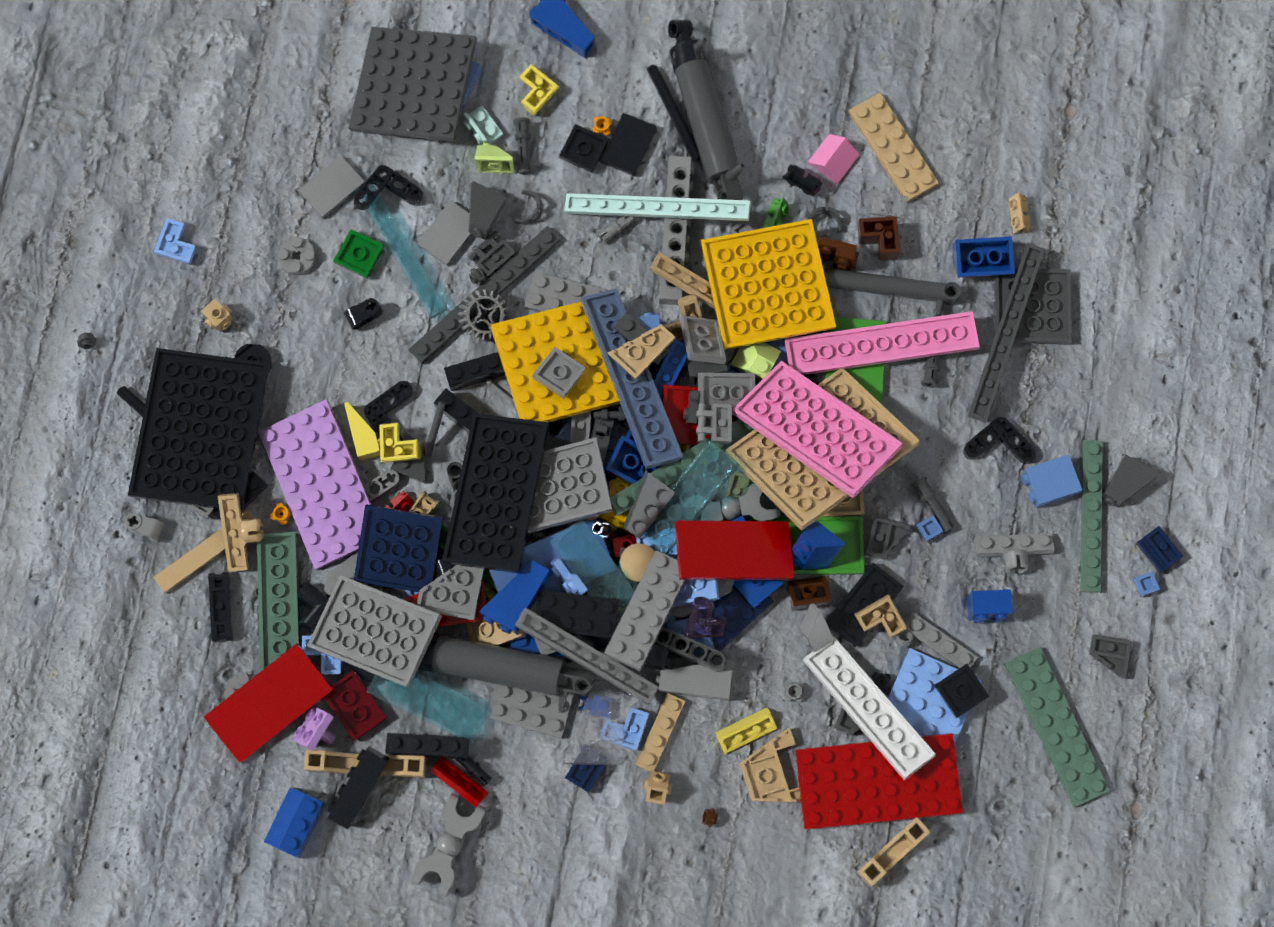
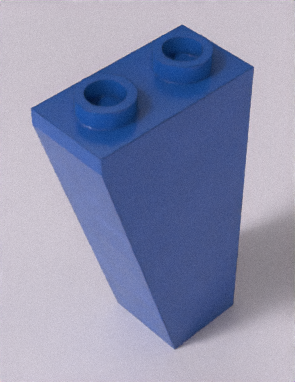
(563, 25)
(515, 596)

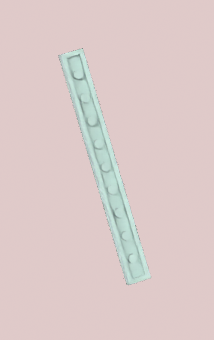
(658, 207)

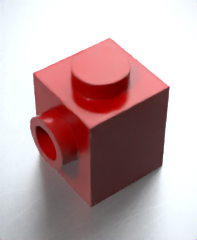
(622, 542)

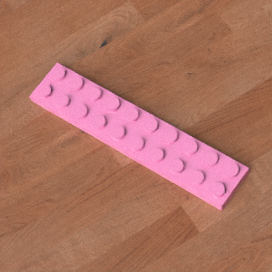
(882, 343)

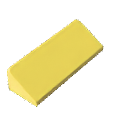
(746, 730)

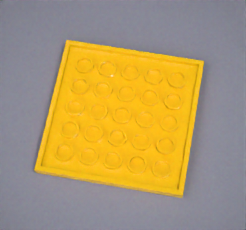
(768, 284)
(527, 342)

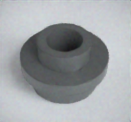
(477, 276)
(86, 340)

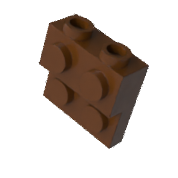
(842, 253)

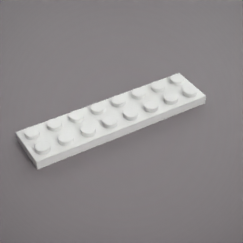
(869, 708)

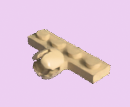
(237, 532)

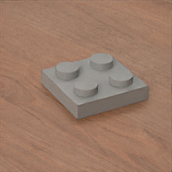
(559, 372)

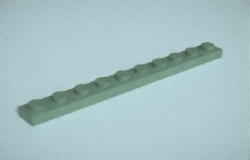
(672, 471)

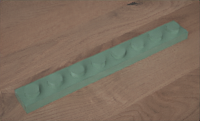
(1091, 516)

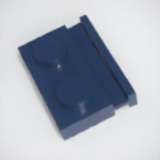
(1159, 549)
(584, 775)

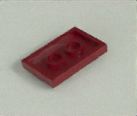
(354, 706)

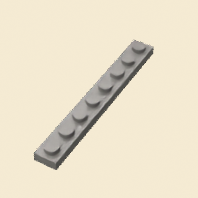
(586, 656)

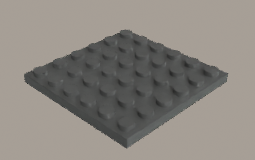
(413, 83)

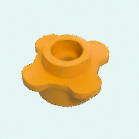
(602, 121)
(275, 515)

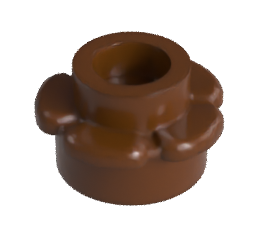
(710, 817)

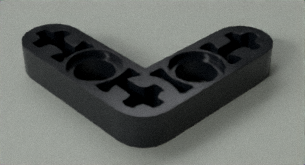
(383, 182)
(382, 409)
(998, 435)

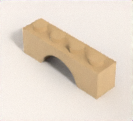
(893, 852)

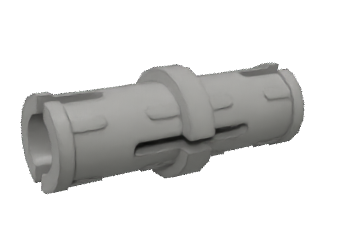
(615, 228)

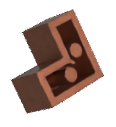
(881, 231)

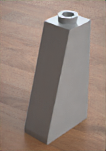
(697, 681)

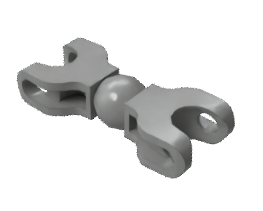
(732, 507)
(448, 845)

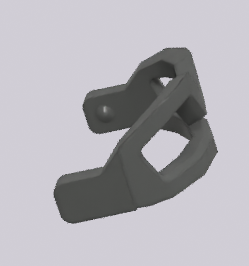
(827, 210)
(531, 218)

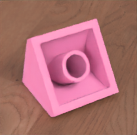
(834, 157)

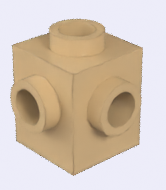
(217, 315)
(657, 787)

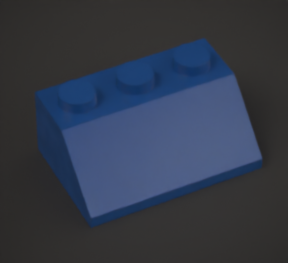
(983, 257)
(816, 547)
(294, 822)

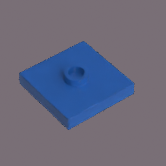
(756, 590)

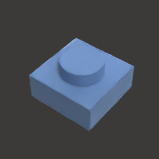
(929, 528)
(1146, 584)

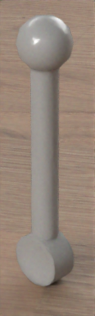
(489, 382)

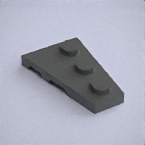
(651, 500)

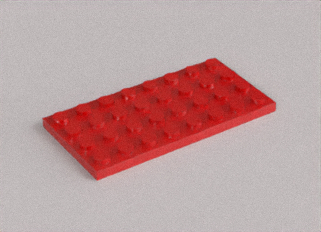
(860, 786)

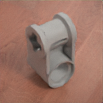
(146, 527)

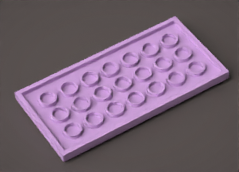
(318, 482)

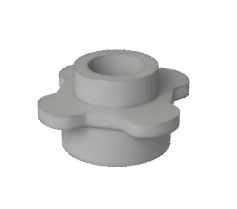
(789, 695)

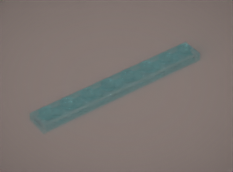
(405, 256)

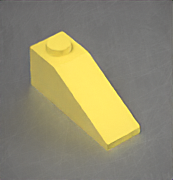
(364, 438)

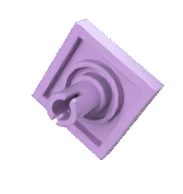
(315, 729)

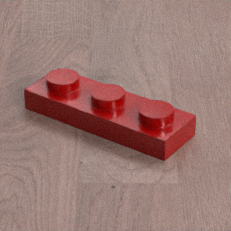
(459, 782)

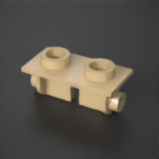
(1018, 205)

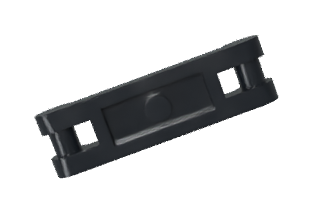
(220, 606)

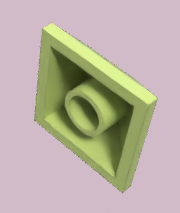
(493, 160)
(756, 359)

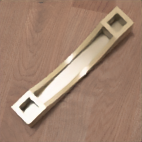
(341, 763)

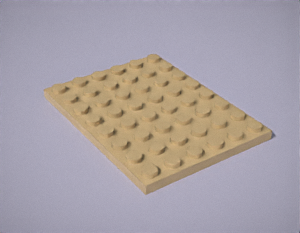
(793, 485)

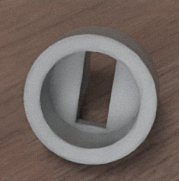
(904, 639)

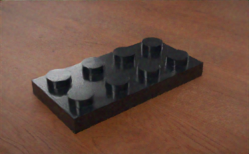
(870, 588)
(580, 613)

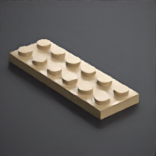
(893, 147)

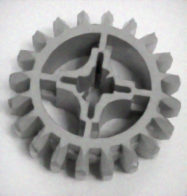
(478, 307)

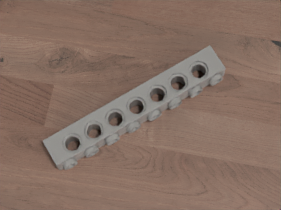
(676, 166)

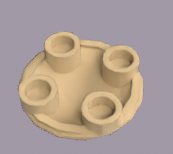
(635, 561)

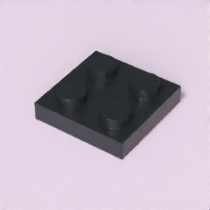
(583, 148)
(961, 691)

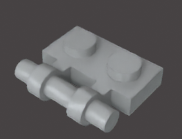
(720, 423)

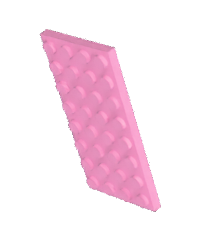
(817, 429)

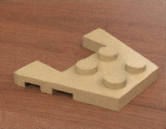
(765, 775)

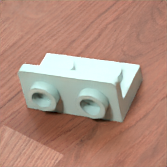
(482, 125)

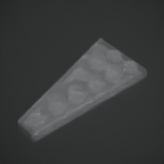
(600, 727)

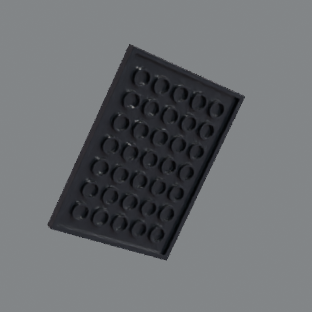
(198, 428)

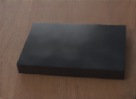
(628, 144)

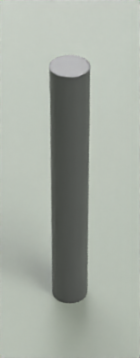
(435, 427)

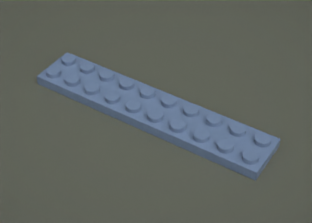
(637, 397)

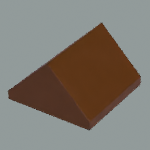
(809, 591)

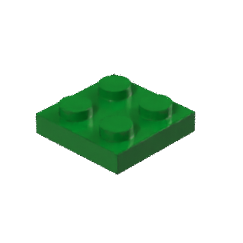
(358, 253)

